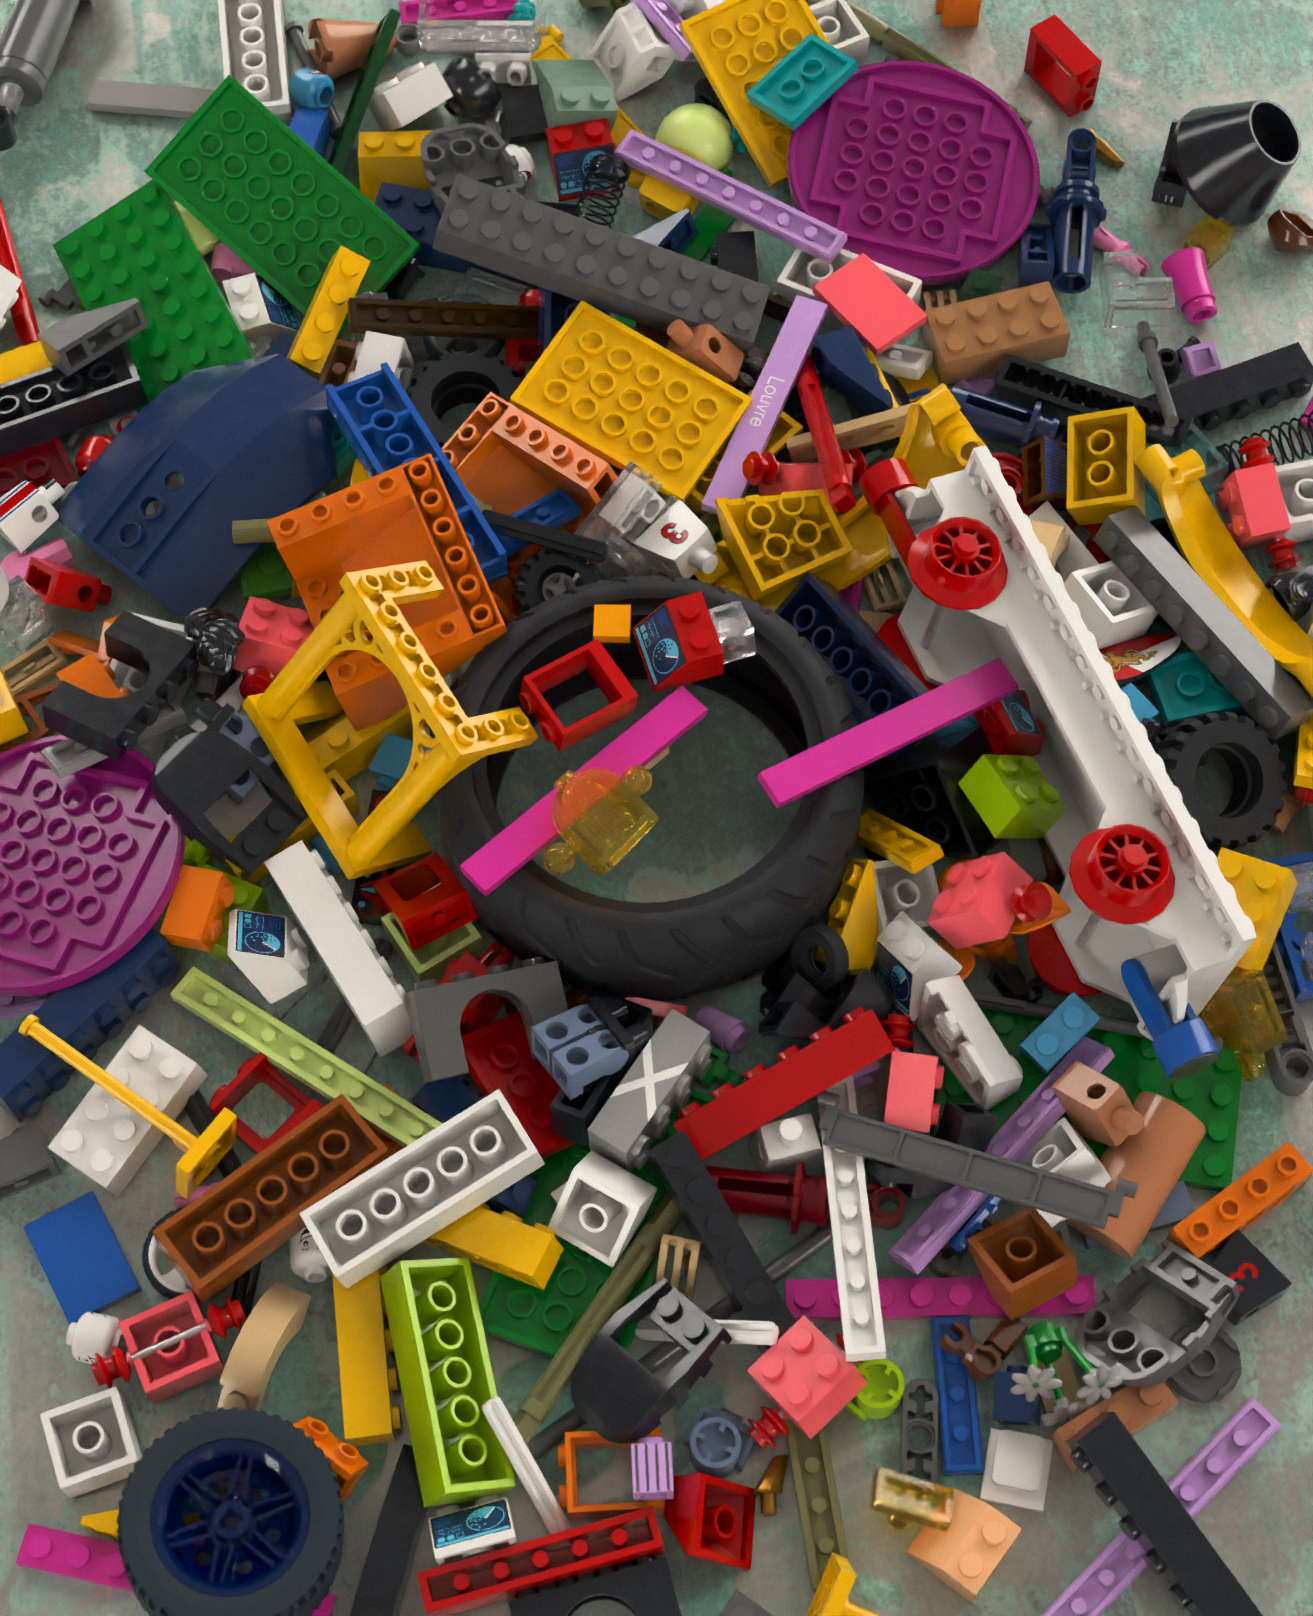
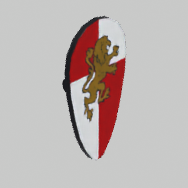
(1140, 656)

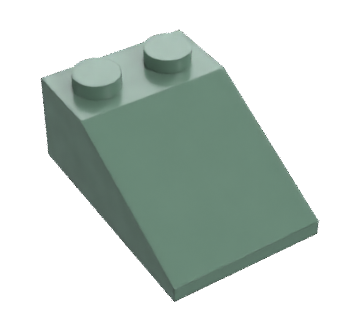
(574, 92)

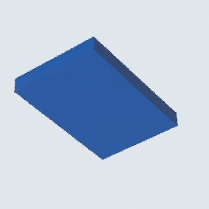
(82, 1258)

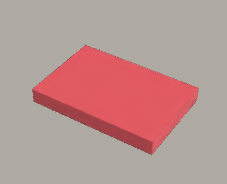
(870, 304)

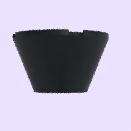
(1236, 157)

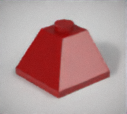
(713, 1519)

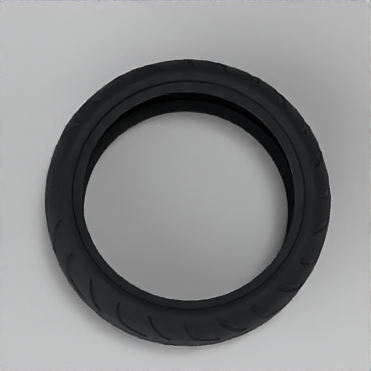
(675, 944)

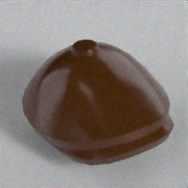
(1290, 231)

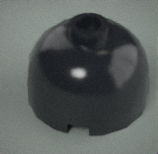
(471, 93)

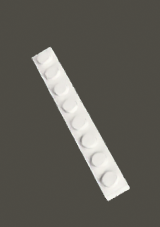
(853, 1243)

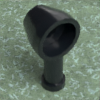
(1172, 366)

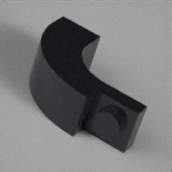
(1168, 184)
(960, 1124)

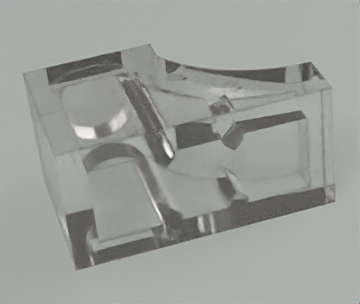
(23, 617)

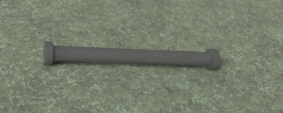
(294, 32)

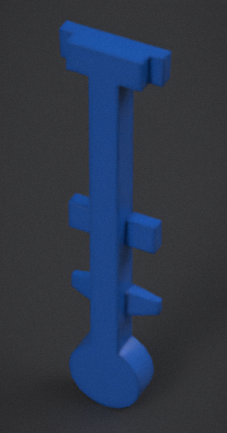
(959, 1240)

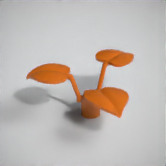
(1005, 946)

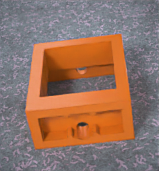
(569, 1492)

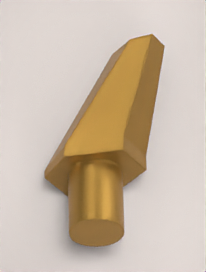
(1107, 153)
(771, 1484)

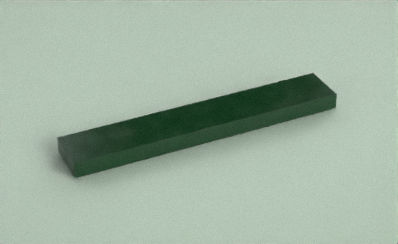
(363, 90)

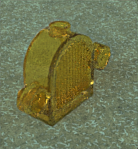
(598, 818)
(1246, 1019)

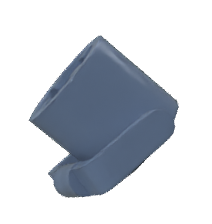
(717, 1442)

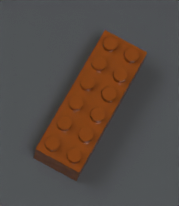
(262, 1200)

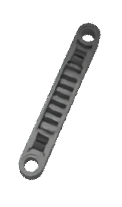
(1295, 1051)

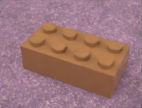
(979, 333)

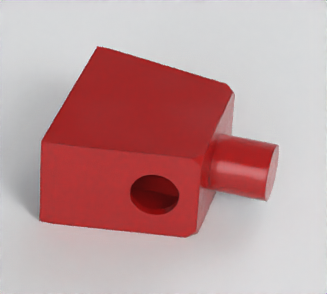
(66, 585)

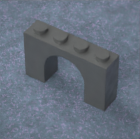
(438, 1009)

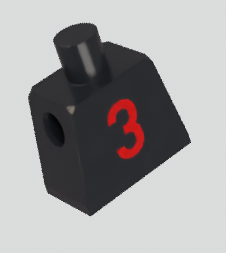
(1255, 1275)

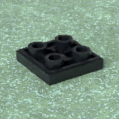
(524, 114)

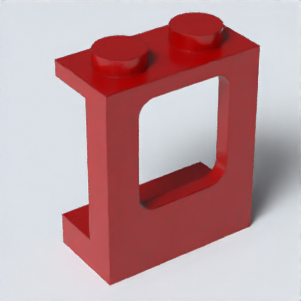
(431, 913)
(260, 1071)

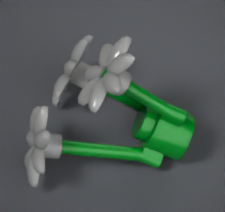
(1046, 1344)

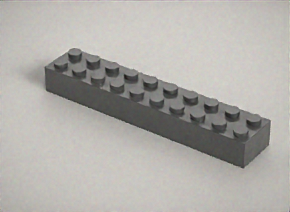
(595, 263)

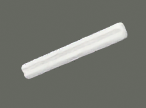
(740, 1330)
(525, 1466)

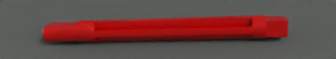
(22, 310)
(824, 438)

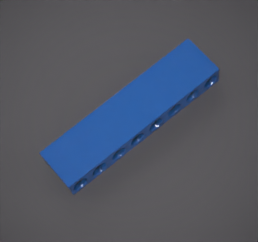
(390, 432)

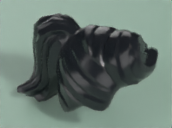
(1293, 591)
(215, 637)

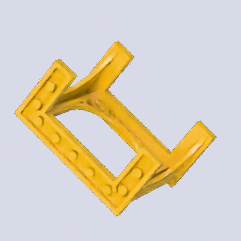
(293, 699)

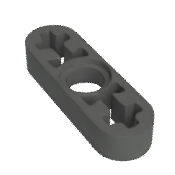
(930, 1408)

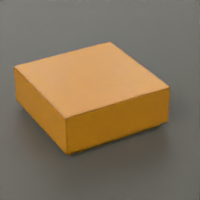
(612, 623)

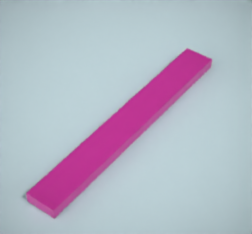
(887, 733)
(535, 827)

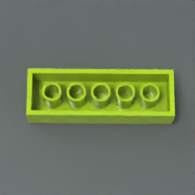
(445, 1380)

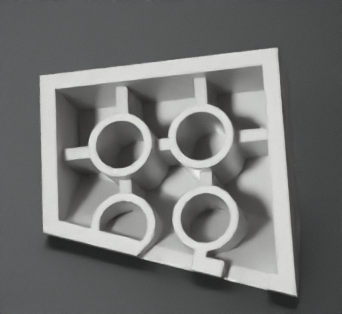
(967, 1042)

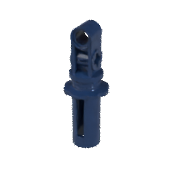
(1078, 208)
(1007, 421)

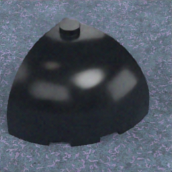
(926, 794)

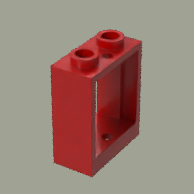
(1055, 42)
(604, 672)

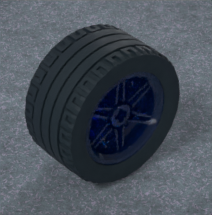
(248, 1455)

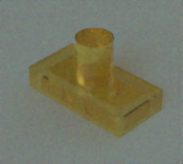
(911, 1500)

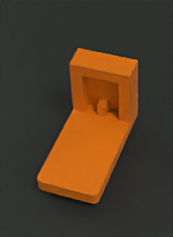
(76, 644)

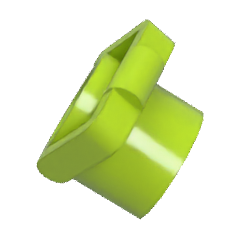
(881, 1394)

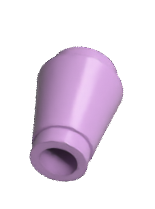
(725, 1030)

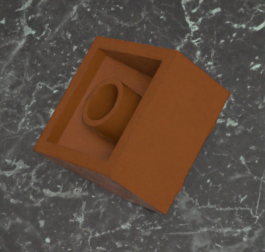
(1023, 1262)

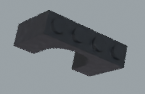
(116, 723)
(642, 1589)

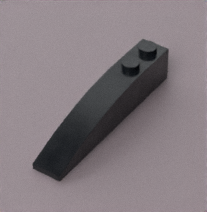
(1066, 395)
(393, 1543)

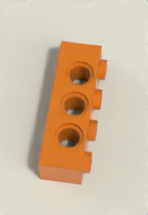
(1242, 1203)

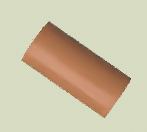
(1155, 1162)

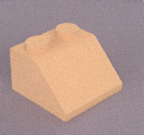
(969, 1548)

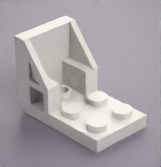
(632, 52)

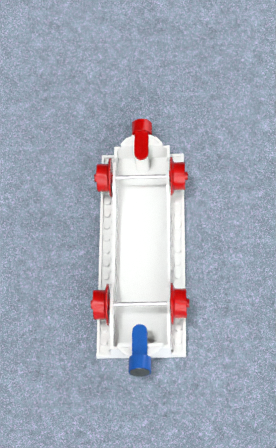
(1140, 883)

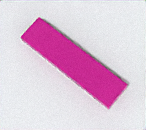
(459, 10)

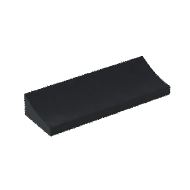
(55, 404)

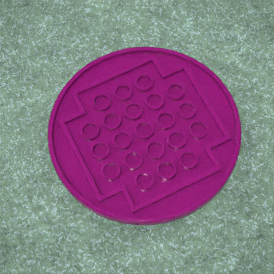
(917, 170)
(79, 866)

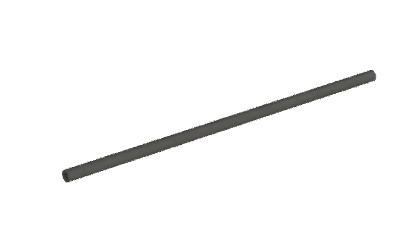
(669, 1349)

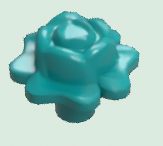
(523, 10)

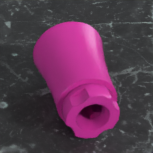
(1191, 283)

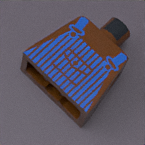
(1045, 473)

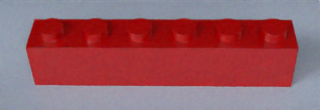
(784, 1084)
(539, 1562)

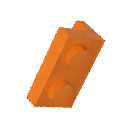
(343, 1457)

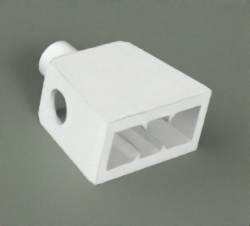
(787, 1144)

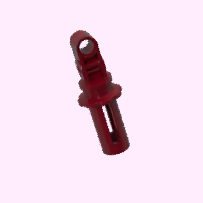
(796, 1197)

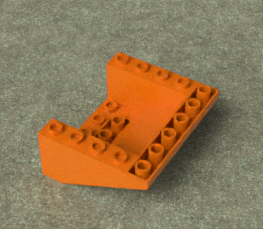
(516, 460)
(382, 524)

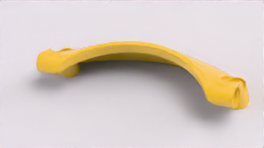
(930, 448)
(1219, 561)

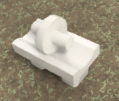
(505, 67)

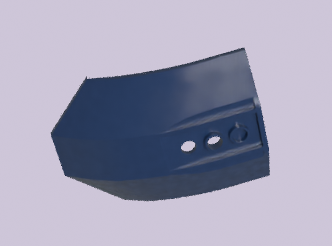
(248, 448)

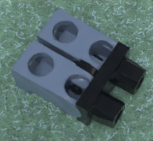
(239, 729)
(587, 1043)

